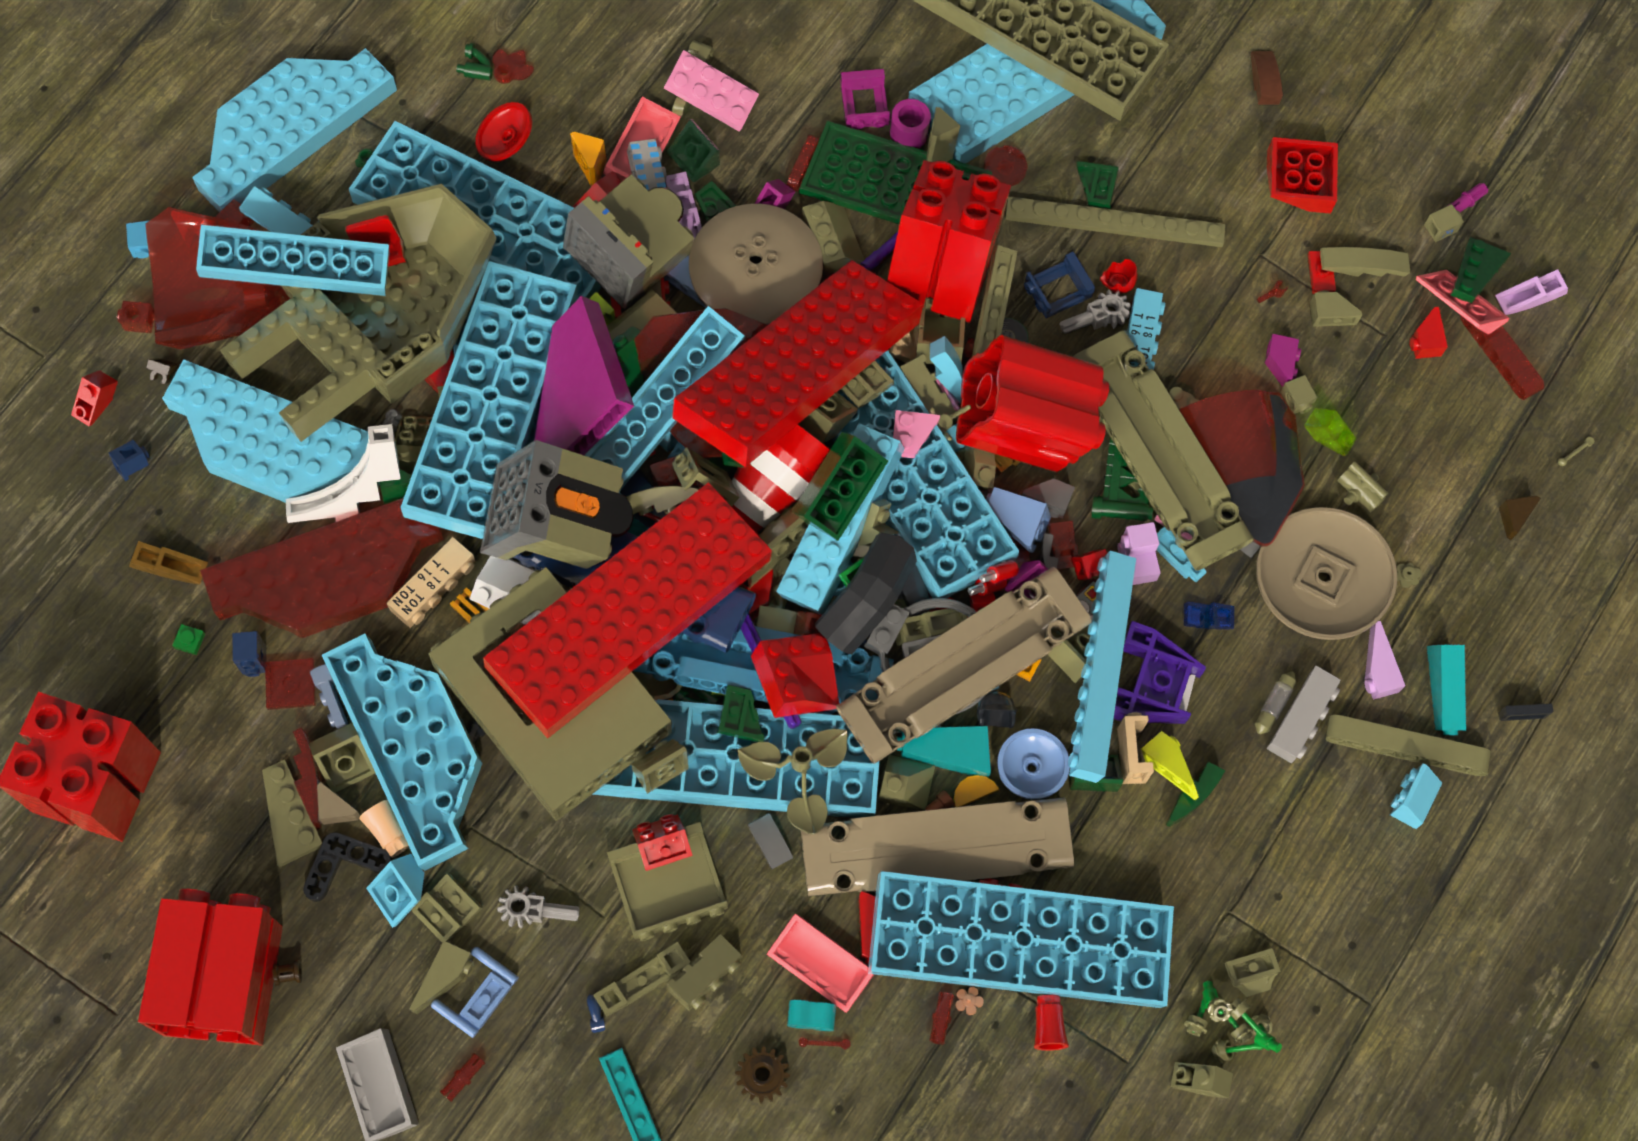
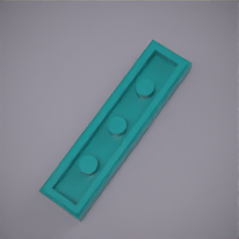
(629, 1097)

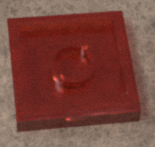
(289, 684)

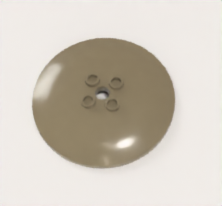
(762, 291)
(1346, 549)

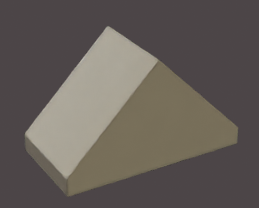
(333, 808)

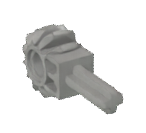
(1098, 314)
(534, 908)

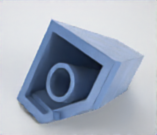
(1020, 516)

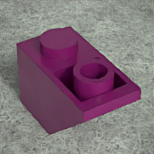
(1281, 357)

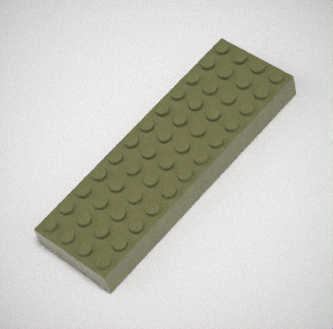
(1066, 42)

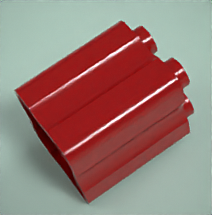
(1031, 404)

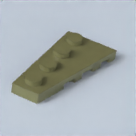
(290, 823)

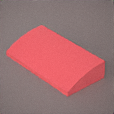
(646, 123)
(821, 962)

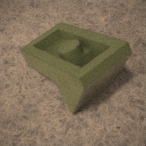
(875, 522)

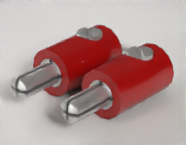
(995, 578)

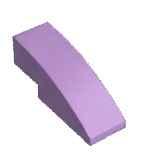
(1532, 293)

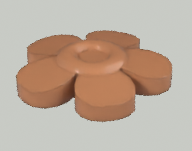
(969, 1001)

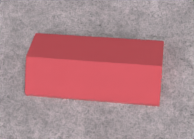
(1479, 313)

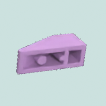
(1382, 671)

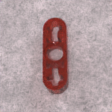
(802, 163)

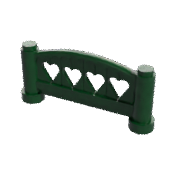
(1115, 501)

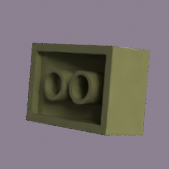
(660, 765)

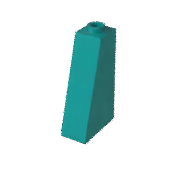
(1448, 687)
(952, 749)

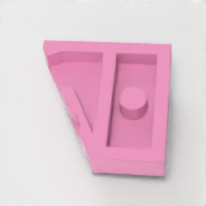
(913, 430)

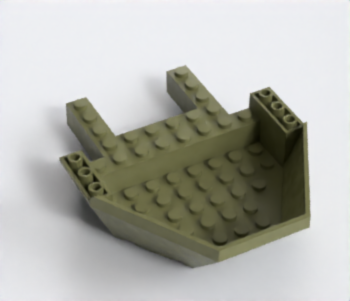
(377, 338)

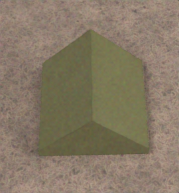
(942, 137)

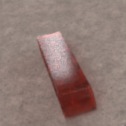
(1508, 360)

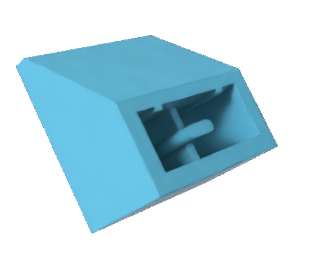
(1416, 796)

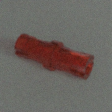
(941, 1018)
(462, 1077)

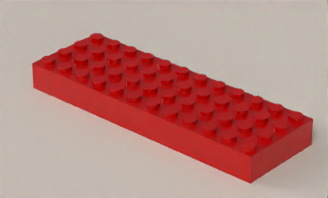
(796, 362)
(627, 610)

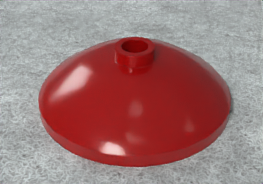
(504, 131)

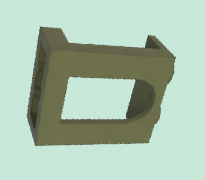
(688, 471)

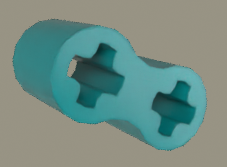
(811, 1015)

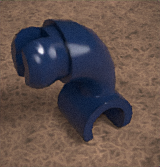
(597, 1022)

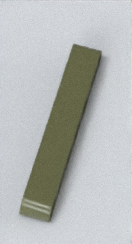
(1408, 745)

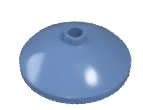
(1036, 749)

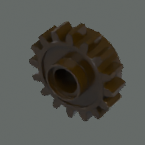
(765, 1061)

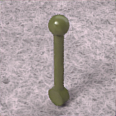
(1589, 441)

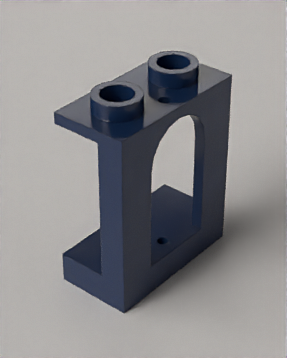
(1077, 274)

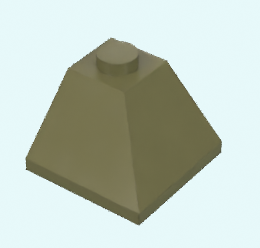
(906, 783)

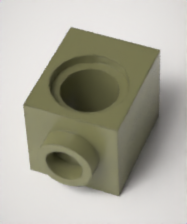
(1299, 395)

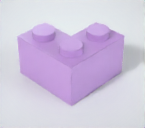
(1141, 543)

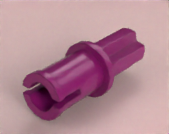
(1469, 198)

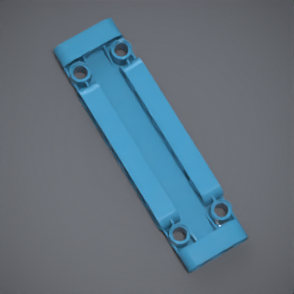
(712, 670)

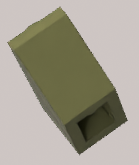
(1202, 1079)

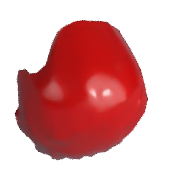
(1120, 276)

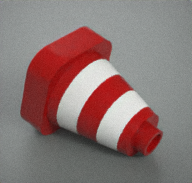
(777, 477)

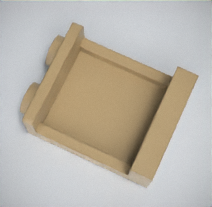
(1132, 770)

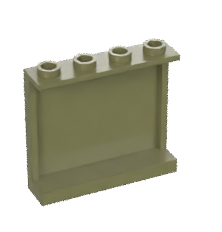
(670, 893)

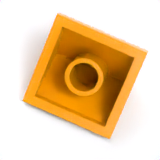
(589, 155)

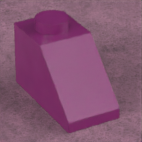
(775, 194)

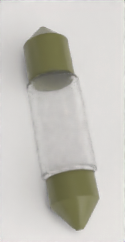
(1275, 702)

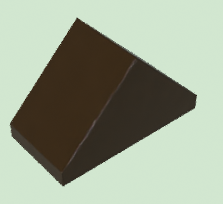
(1516, 512)

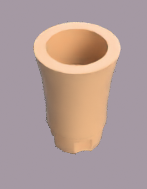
(385, 827)

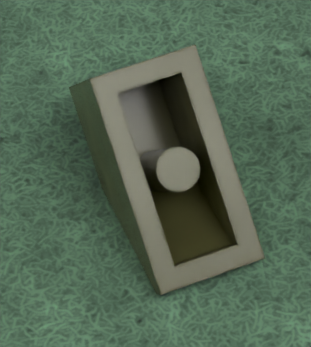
(1333, 310)

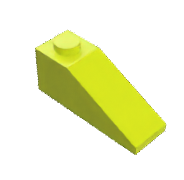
(1169, 762)

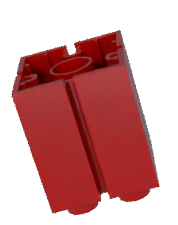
(948, 238)
(79, 766)
(211, 968)

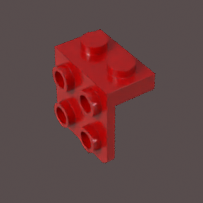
(379, 231)

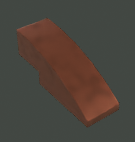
(1266, 78)

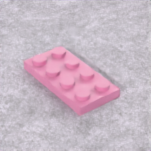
(711, 90)

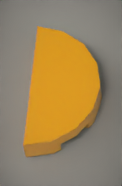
(973, 789)

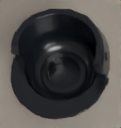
(996, 710)

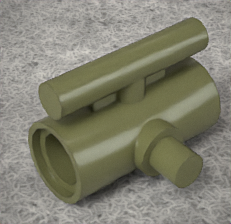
(1362, 487)

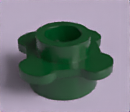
(363, 156)

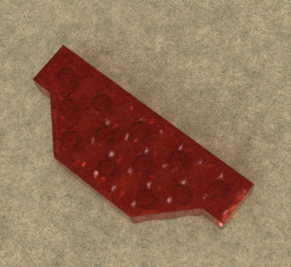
(323, 573)

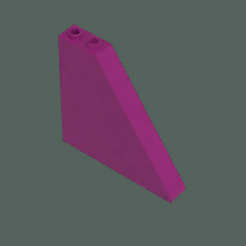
(582, 381)

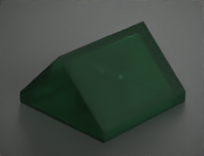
(694, 152)

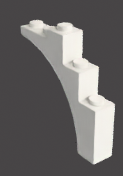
(360, 485)

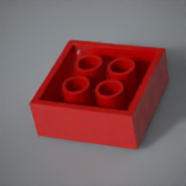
(1303, 173)
(797, 674)

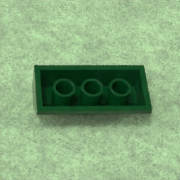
(840, 485)

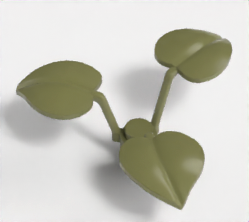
(764, 757)

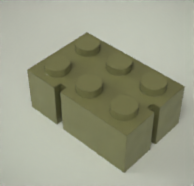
(935, 327)

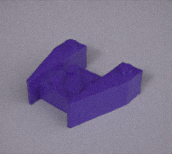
(1160, 677)

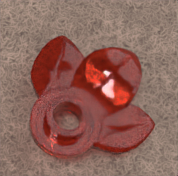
(511, 64)

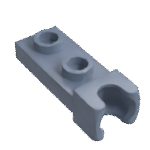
(329, 697)

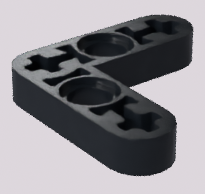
(335, 857)

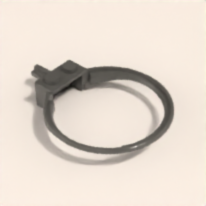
(885, 633)

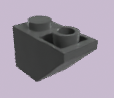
(1054, 494)

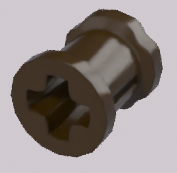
(278, 971)

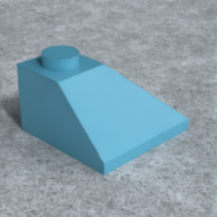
(397, 888)

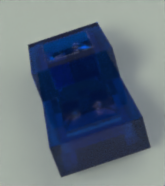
(1208, 616)

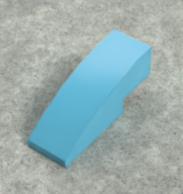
(947, 366)

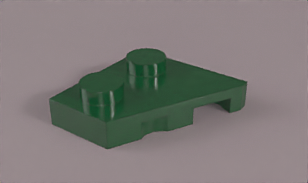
(1098, 183)
(739, 715)

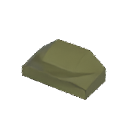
(1253, 972)

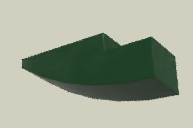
(1204, 786)

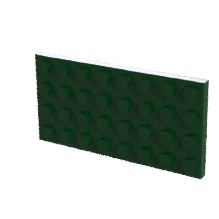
(867, 172)

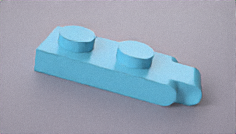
(1176, 555)

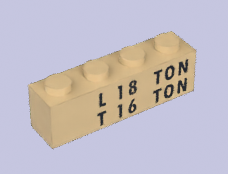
(431, 583)

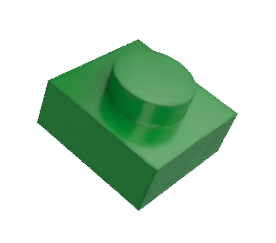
(188, 639)

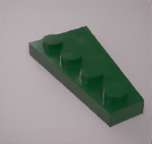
(1477, 269)

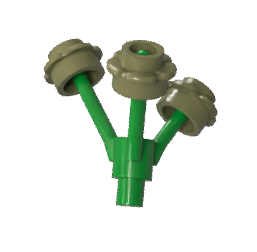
(1219, 1010)
(1261, 1027)

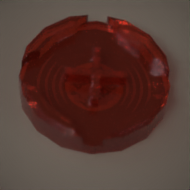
(1006, 164)

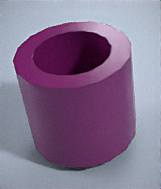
(910, 123)

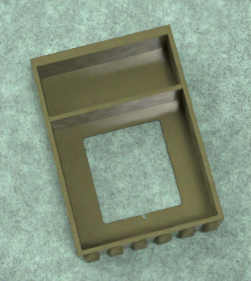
(581, 753)

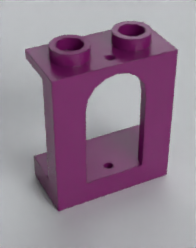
(864, 80)

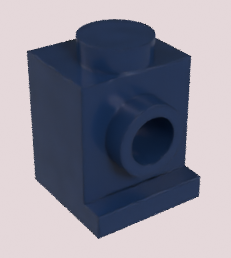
(129, 459)

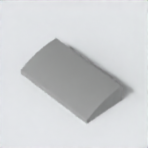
(377, 1085)

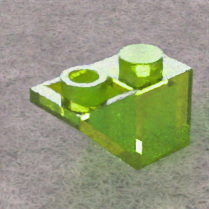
(1330, 430)

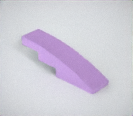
(679, 184)

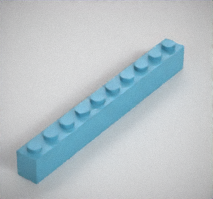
(1102, 667)

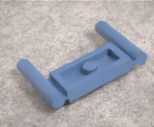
(485, 998)

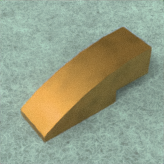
(167, 563)

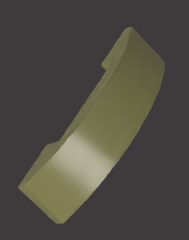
(642, 980)

